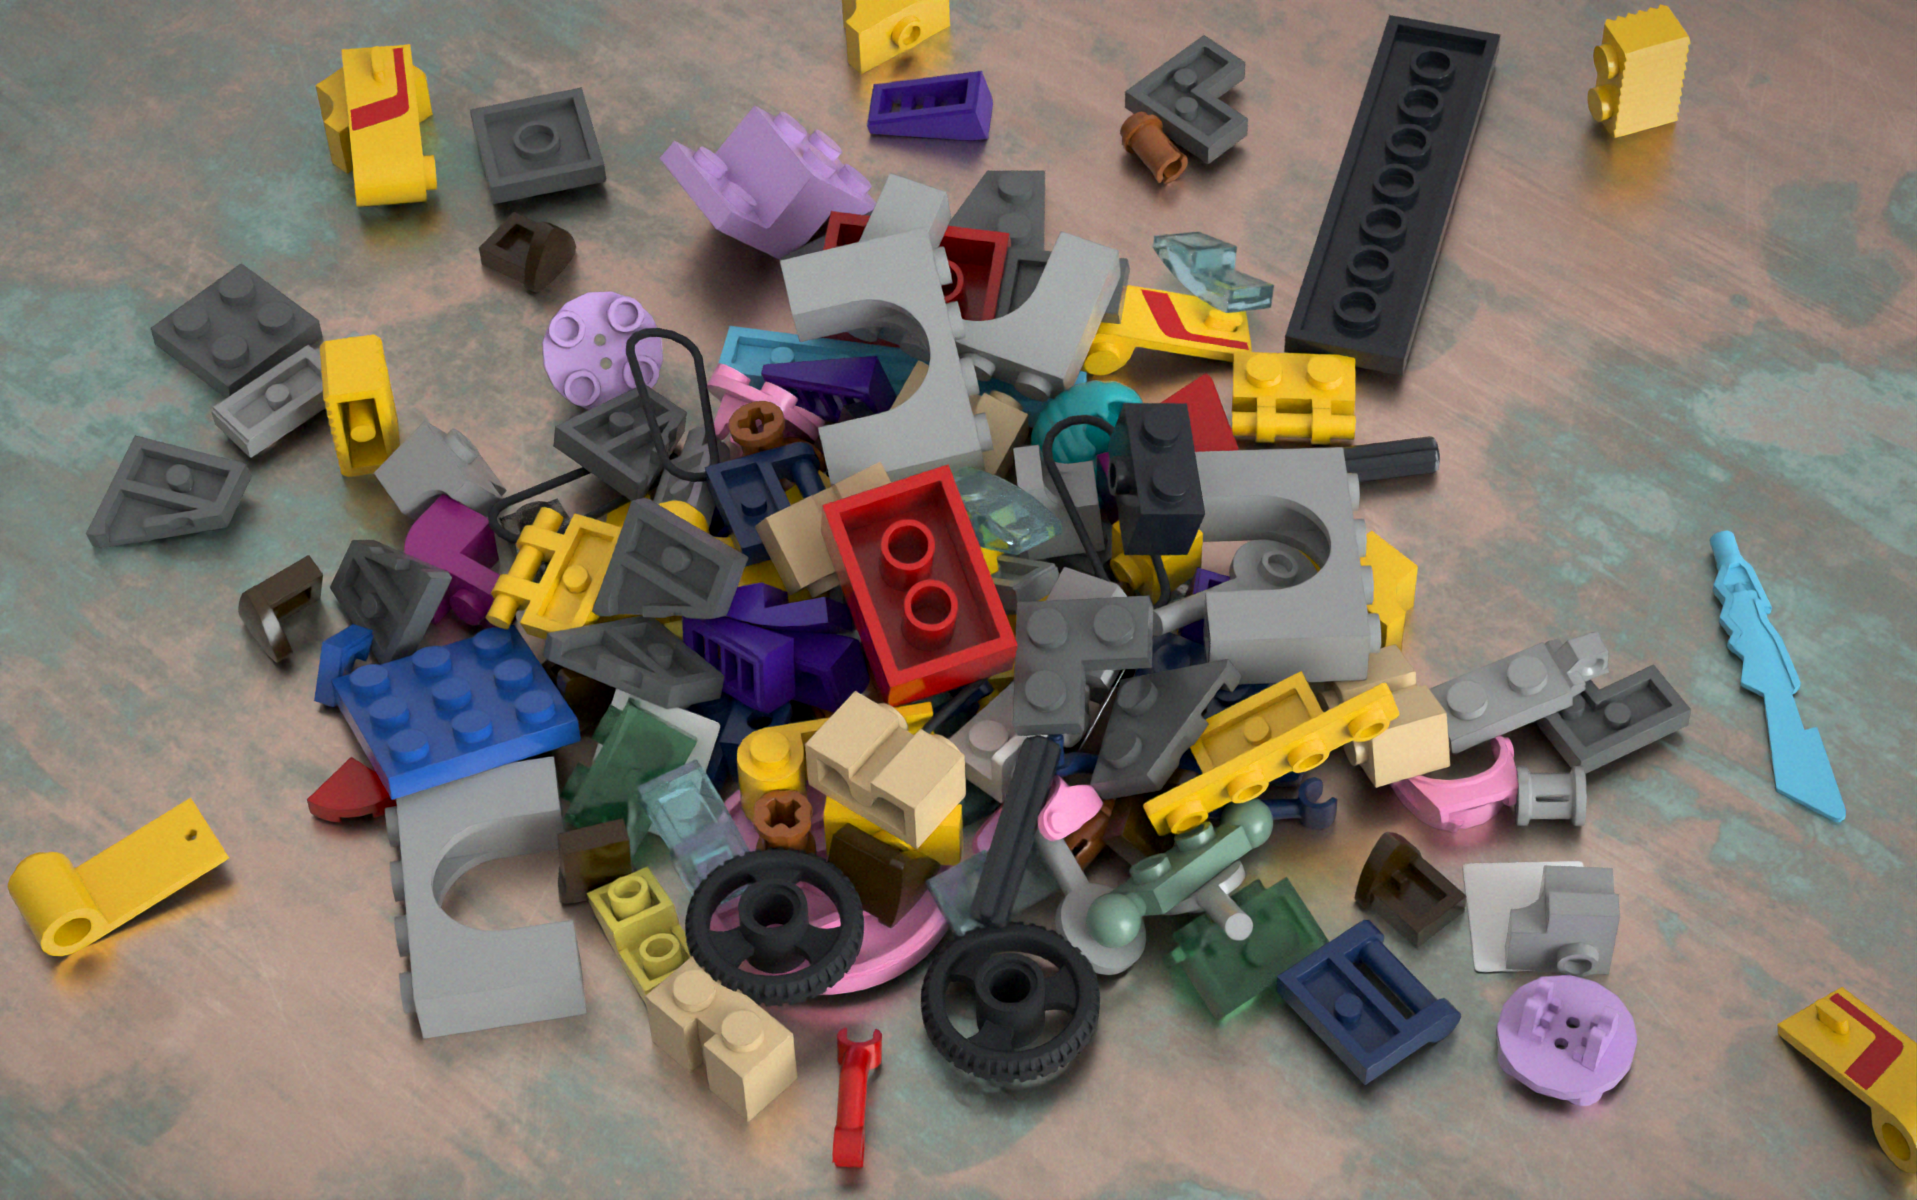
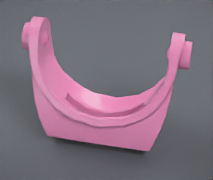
(1463, 801)
(1063, 813)

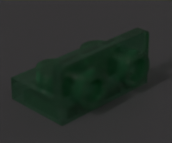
(632, 752)
(1236, 970)

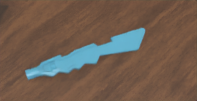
(1797, 754)

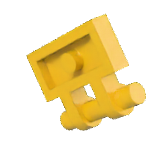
(1293, 396)
(570, 582)

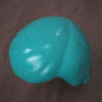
(1083, 441)

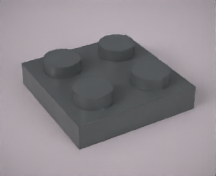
(537, 145)
(235, 331)

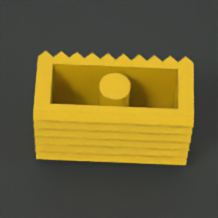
(1639, 71)
(359, 403)

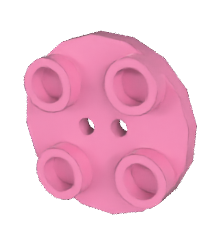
(734, 391)

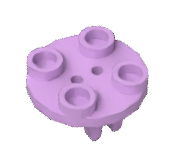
(575, 359)
(1594, 1052)

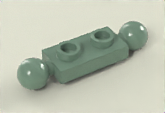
(1170, 877)

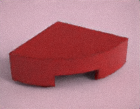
(350, 793)

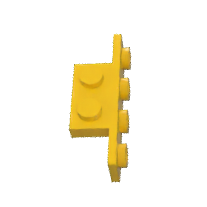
(1263, 740)

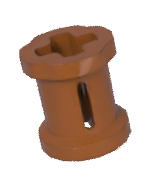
(745, 432)
(784, 821)

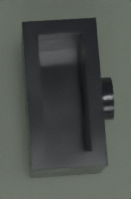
(1155, 479)

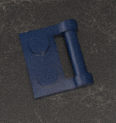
(750, 491)
(1353, 1013)

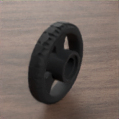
(777, 950)
(1016, 1024)

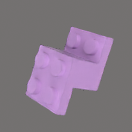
(770, 182)

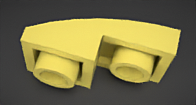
(641, 928)

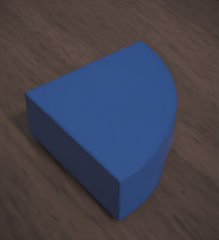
(338, 659)

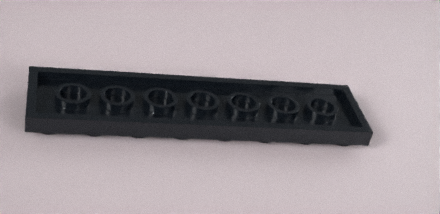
(1393, 195)

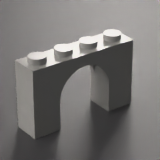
(894, 286)
(1041, 341)
(1309, 505)
(463, 974)

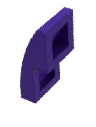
(770, 609)

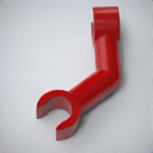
(855, 1063)

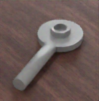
(1254, 567)
(1215, 901)
(1073, 909)

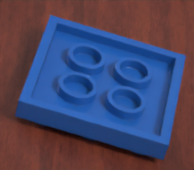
(454, 711)

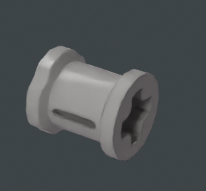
(1569, 806)

